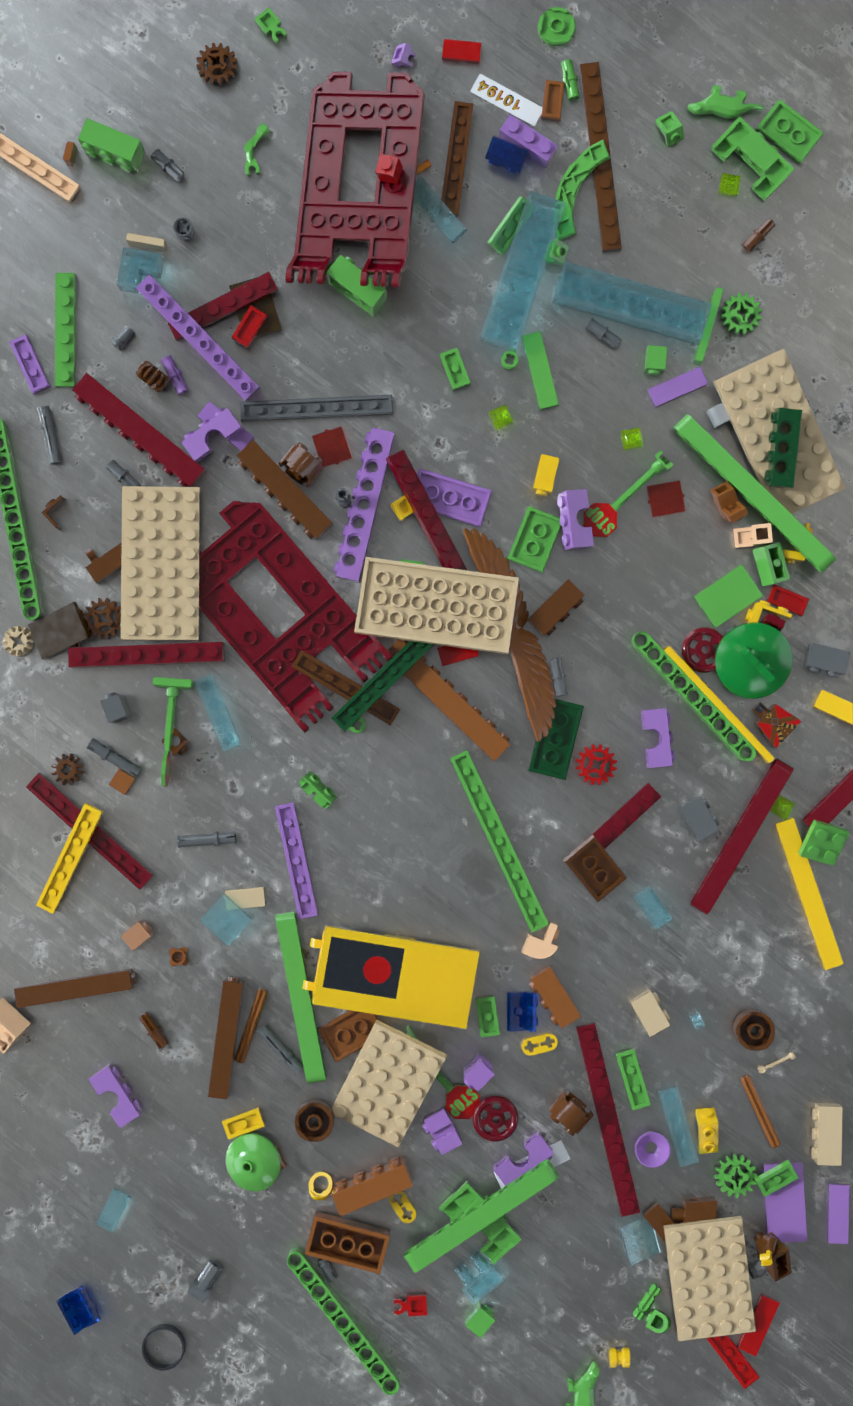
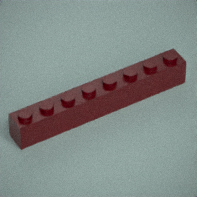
(139, 431)
(146, 655)

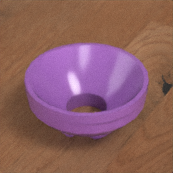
(656, 1158)

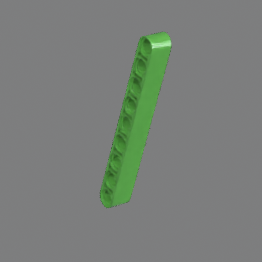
(702, 699)
(300, 998)
(481, 1215)
(344, 1330)

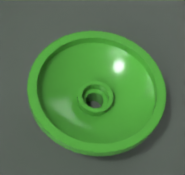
(260, 1155)

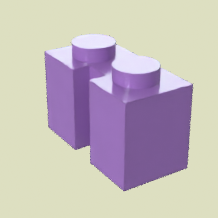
(443, 1131)

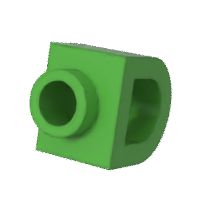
(658, 1322)

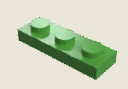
(505, 232)
(633, 1079)

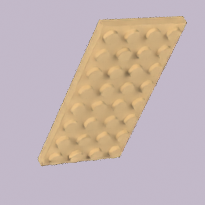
(749, 401)
(160, 563)
(436, 605)

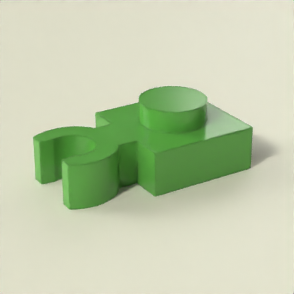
(269, 24)

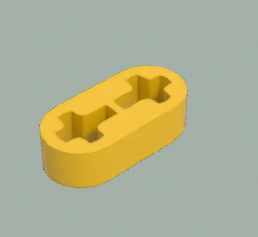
(540, 1048)
(399, 1208)

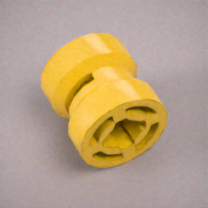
(619, 1357)

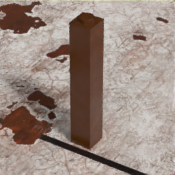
(75, 988)
(226, 1038)

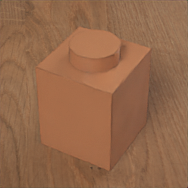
(137, 934)

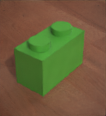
(771, 564)

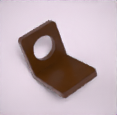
(51, 506)
(182, 747)

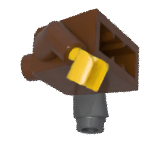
(772, 1256)

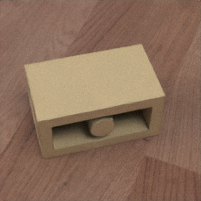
(650, 1013)

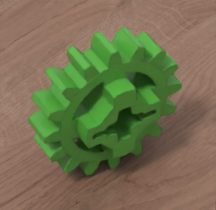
(745, 309)
(740, 1179)

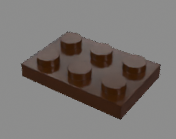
(595, 868)

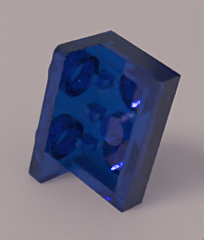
(506, 154)
(522, 1011)
(78, 1309)

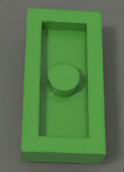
(454, 369)
(487, 1016)
(776, 1178)

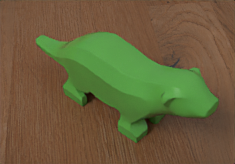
(723, 105)
(584, 1386)

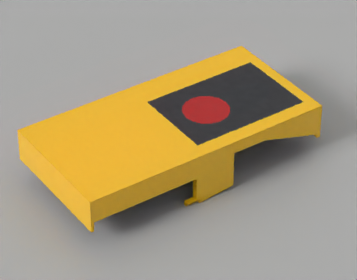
(393, 976)

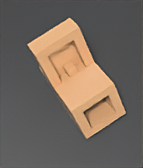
(752, 536)
(544, 947)

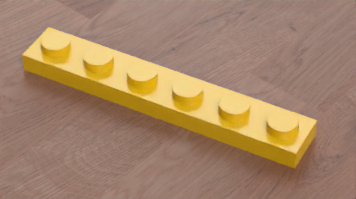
(69, 858)

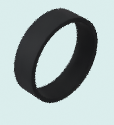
(151, 1363)

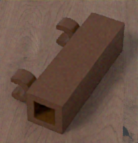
(106, 565)

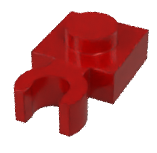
(415, 1305)

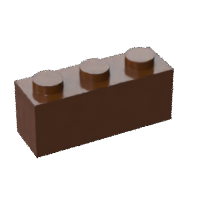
(556, 608)

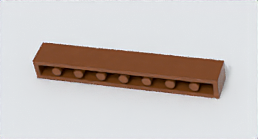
(455, 705)

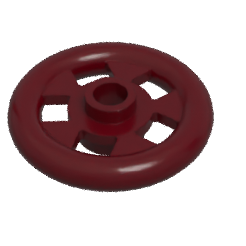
(688, 652)
(494, 1135)

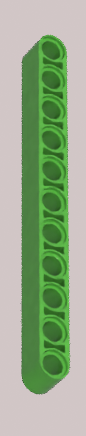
(754, 493)
(18, 527)

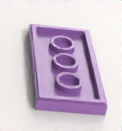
(455, 498)
(787, 1208)

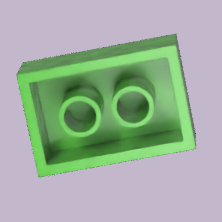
(111, 146)
(346, 279)

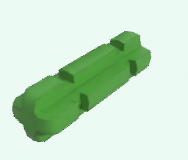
(647, 1302)

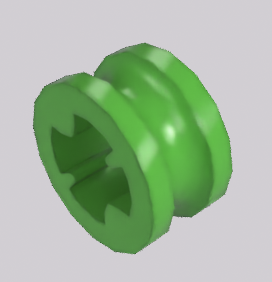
(504, 358)

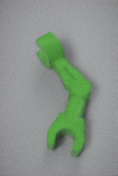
(261, 132)

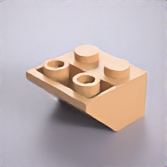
(11, 1025)

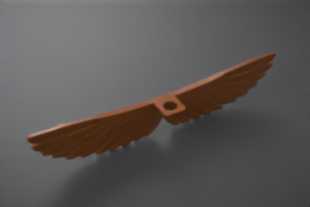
(524, 648)

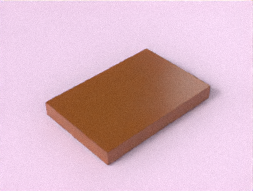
(347, 1033)

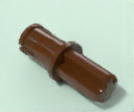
(758, 235)
(153, 1030)

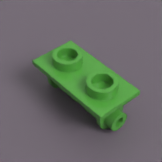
(312, 783)

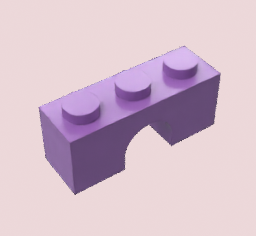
(540, 148)
(197, 442)
(574, 535)
(658, 721)
(477, 1072)
(109, 1080)
(538, 1151)

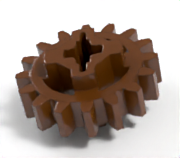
(218, 72)
(108, 612)

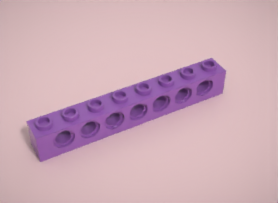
(197, 337)
(385, 440)

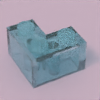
(134, 265)

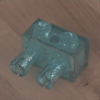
(481, 1286)

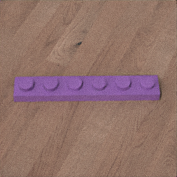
(296, 860)

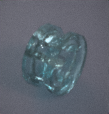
(697, 1021)

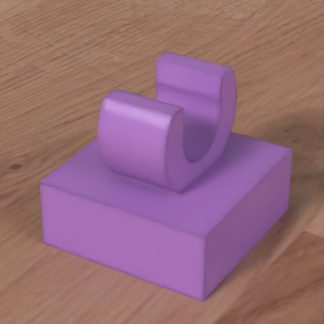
(401, 55)

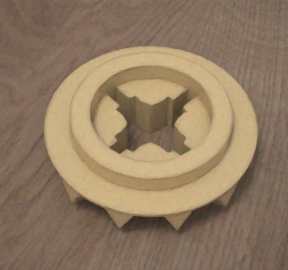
(26, 638)

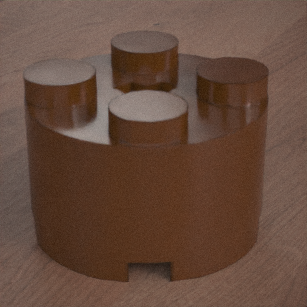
(301, 464)
(764, 1025)
(570, 1112)
(317, 1131)

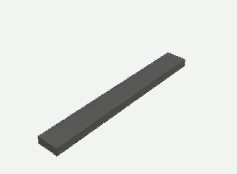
(316, 408)

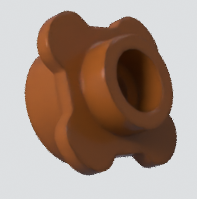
(178, 961)

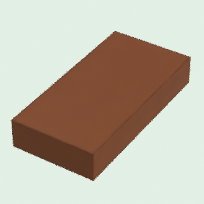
(552, 100)

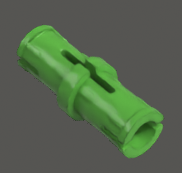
(570, 79)

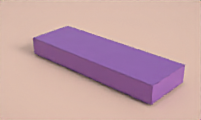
(29, 364)
(677, 387)
(239, 440)
(838, 1213)

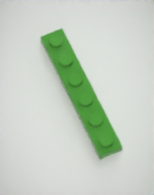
(65, 329)

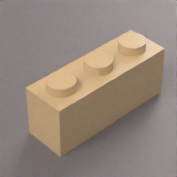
(827, 1134)

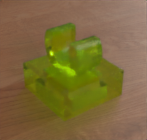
(729, 184)
(500, 417)
(631, 438)
(782, 807)

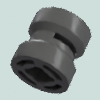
(180, 226)

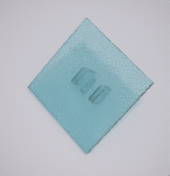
(226, 919)
(639, 1241)

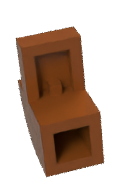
(728, 503)

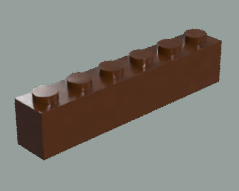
(285, 490)

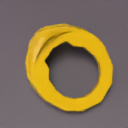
(325, 1194)

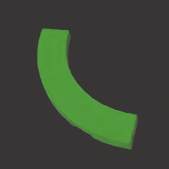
(572, 182)

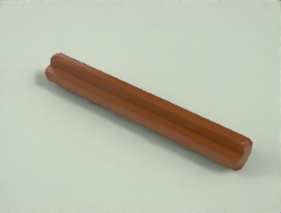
(251, 1026)
(760, 1111)

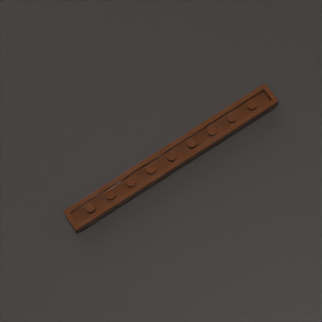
(603, 173)

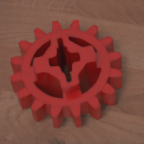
(601, 772)

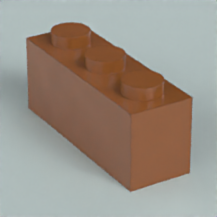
(554, 997)

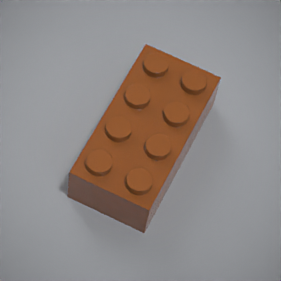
(372, 1185)
(347, 1242)

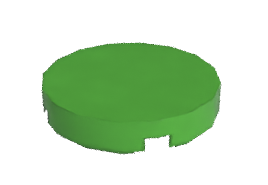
(556, 26)

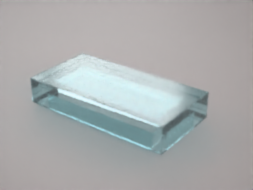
(113, 1210)

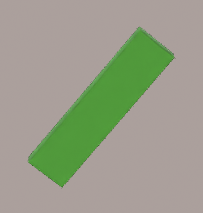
(701, 349)
(540, 370)

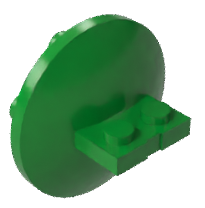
(753, 660)

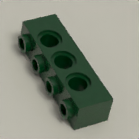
(792, 419)

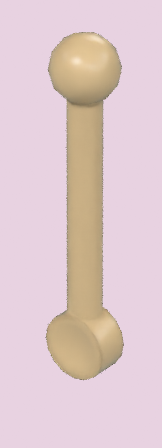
(762, 1069)

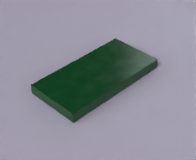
(554, 752)

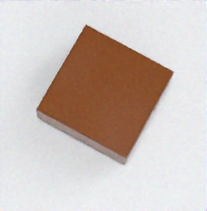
(70, 153)
(122, 781)

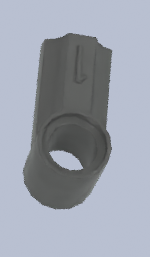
(203, 1284)

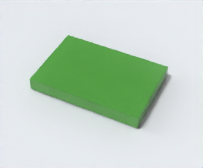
(789, 131)
(535, 539)
(728, 596)

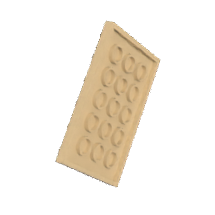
(388, 1083)
(709, 1278)

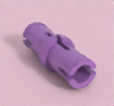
(174, 374)

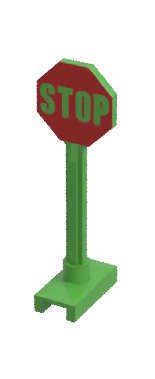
(603, 516)
(173, 686)
(459, 1099)

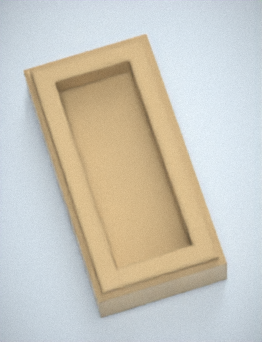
(146, 242)
(247, 897)

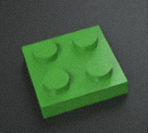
(823, 842)

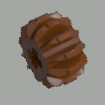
(152, 376)
(73, 774)

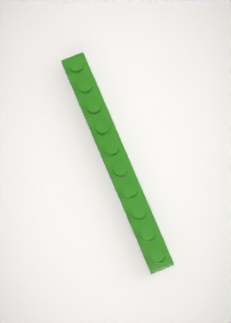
(499, 841)

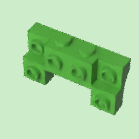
(757, 154)
(499, 1233)

